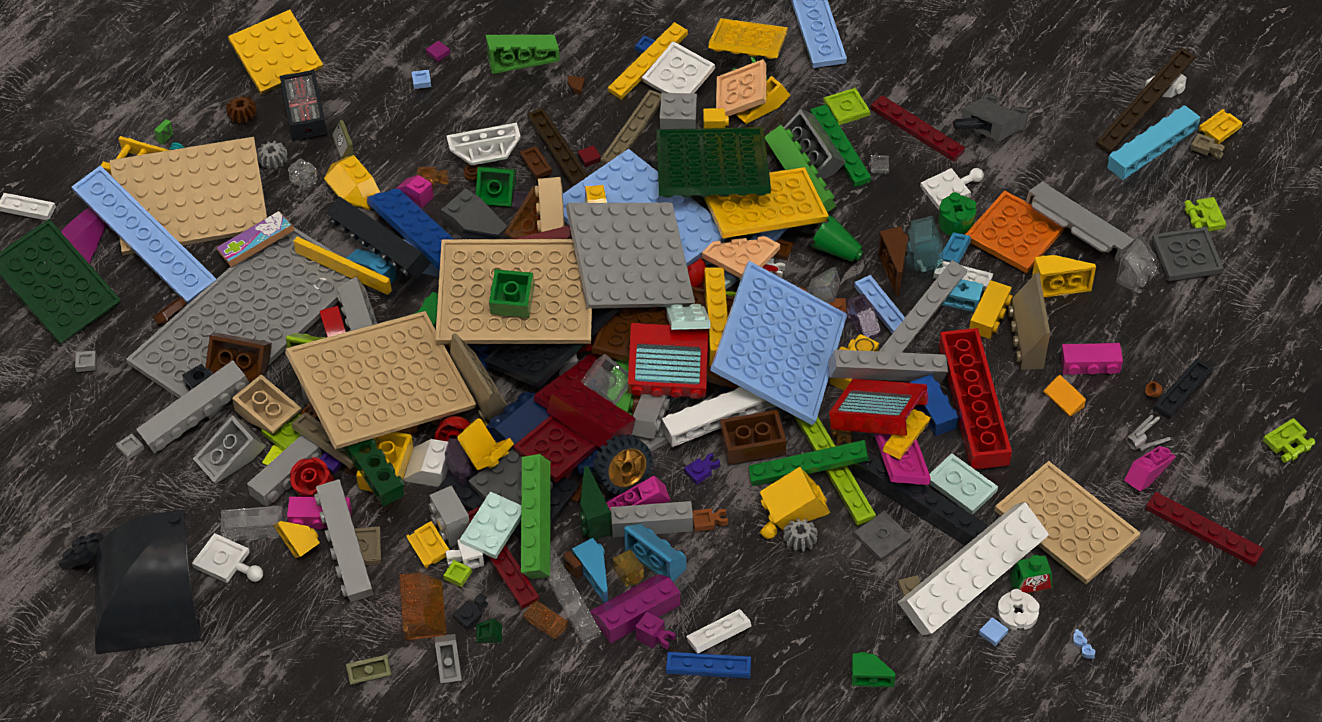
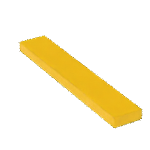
(342, 265)

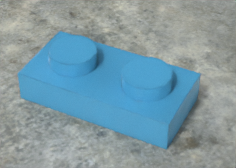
(956, 247)

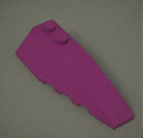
(85, 233)

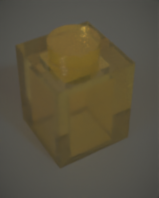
(628, 568)

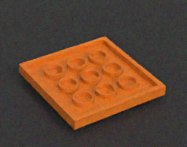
(1014, 232)

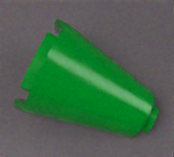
(837, 241)

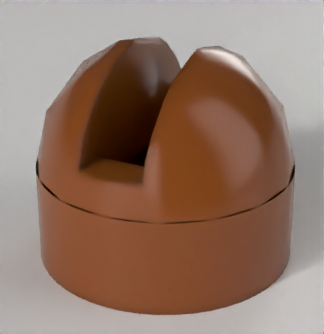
(1149, 389)

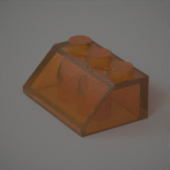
(422, 606)

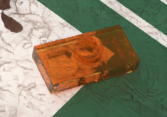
(545, 619)

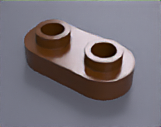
(164, 315)

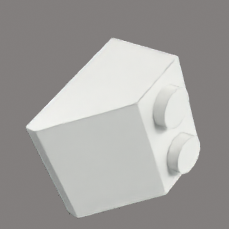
(427, 463)

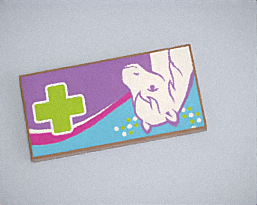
(255, 239)

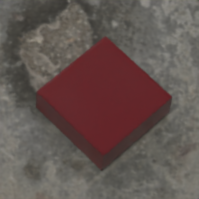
(589, 156)

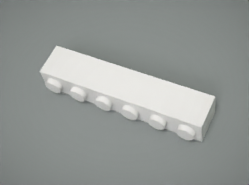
(706, 416)

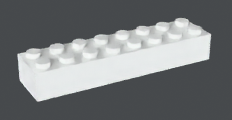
(973, 569)

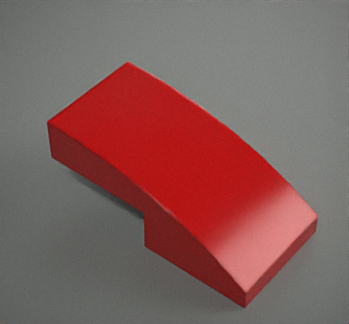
(332, 321)

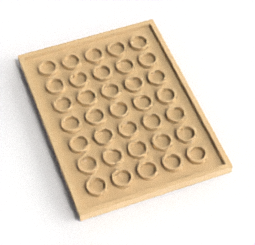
(197, 189)
(465, 287)
(379, 379)

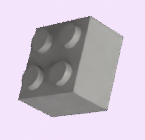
(678, 111)
(448, 515)

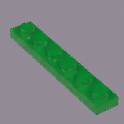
(853, 167)
(809, 462)

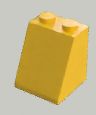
(793, 498)

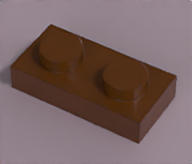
(535, 162)

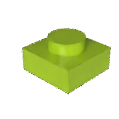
(457, 573)

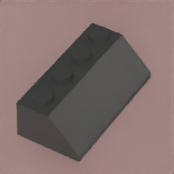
(815, 143)

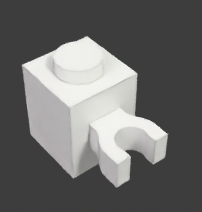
(468, 556)

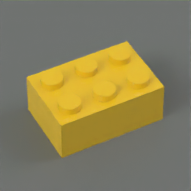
(397, 450)

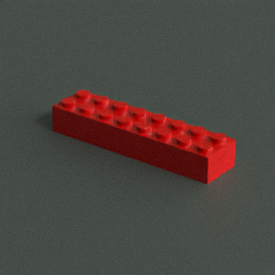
(975, 399)

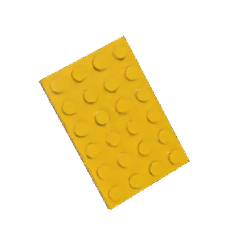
(789, 205)

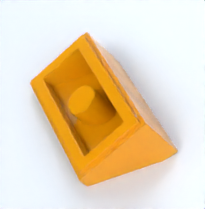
(1065, 396)

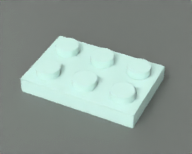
(687, 317)
(962, 484)
(492, 525)

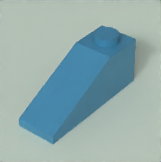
(373, 263)
(593, 565)

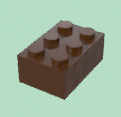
(752, 437)

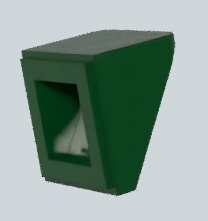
(489, 632)

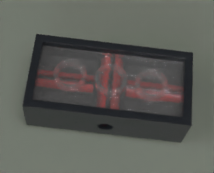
(303, 105)

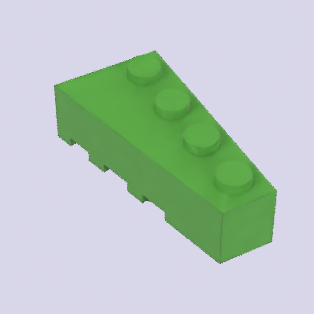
(520, 51)

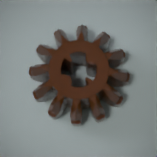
(241, 109)

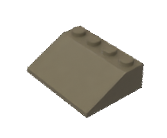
(1030, 325)
(476, 379)

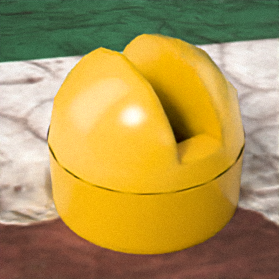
(769, 531)

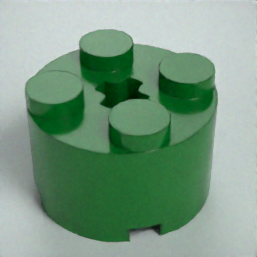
(956, 214)

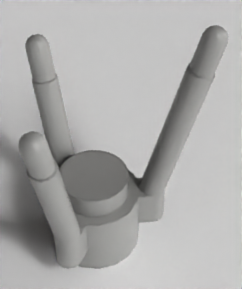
(1137, 439)

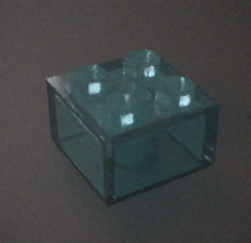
(926, 244)

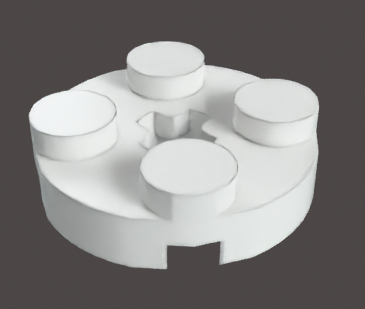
(1021, 600)

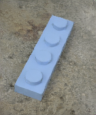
(883, 306)

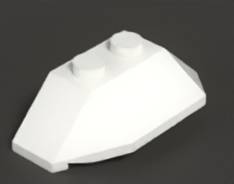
(485, 144)

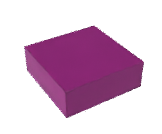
(437, 51)

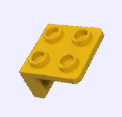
(481, 446)

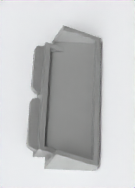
(1080, 220)

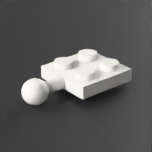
(948, 182)
(223, 558)

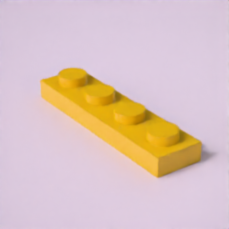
(899, 444)

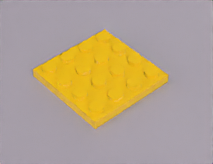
(748, 38)
(274, 50)

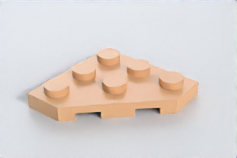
(736, 254)

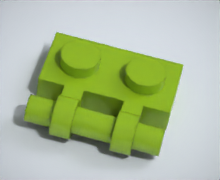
(1210, 214)
(1284, 436)

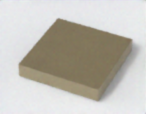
(370, 544)

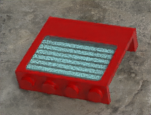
(667, 361)
(877, 406)

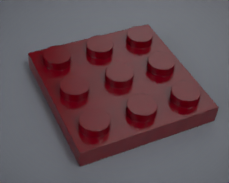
(557, 444)

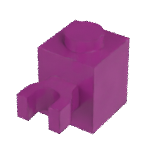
(651, 631)

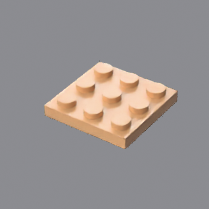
(742, 88)

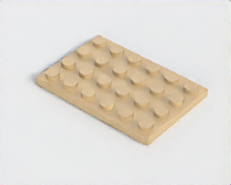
(1080, 527)

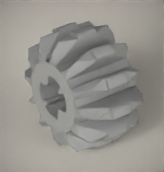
(272, 155)
(800, 535)

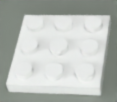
(678, 71)

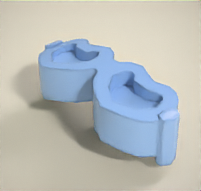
(1080, 641)

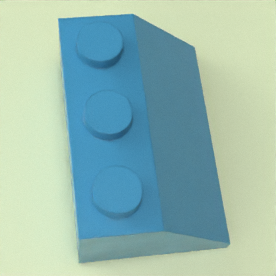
(654, 552)

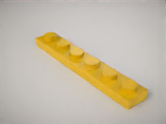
(643, 63)

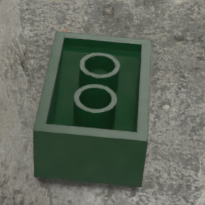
(594, 510)

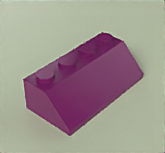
(624, 611)

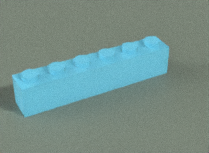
(1153, 142)

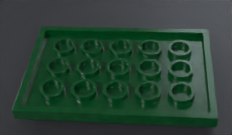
(55, 282)

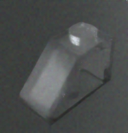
(825, 285)

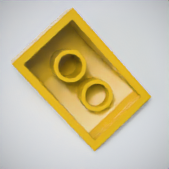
(1063, 275)

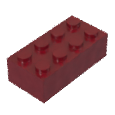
(589, 413)

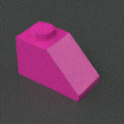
(417, 189)

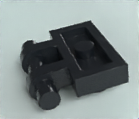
(82, 552)

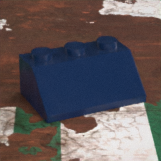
(517, 419)

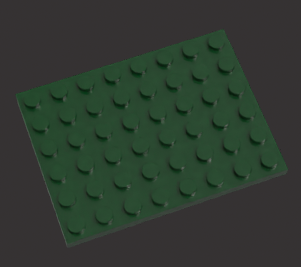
(712, 162)

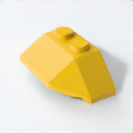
(351, 181)

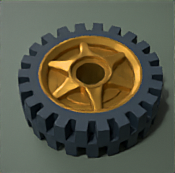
(610, 468)

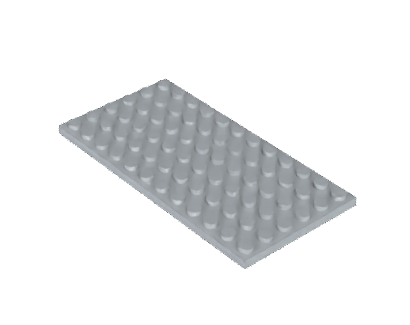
(255, 300)

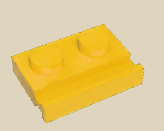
(1220, 126)
(428, 544)

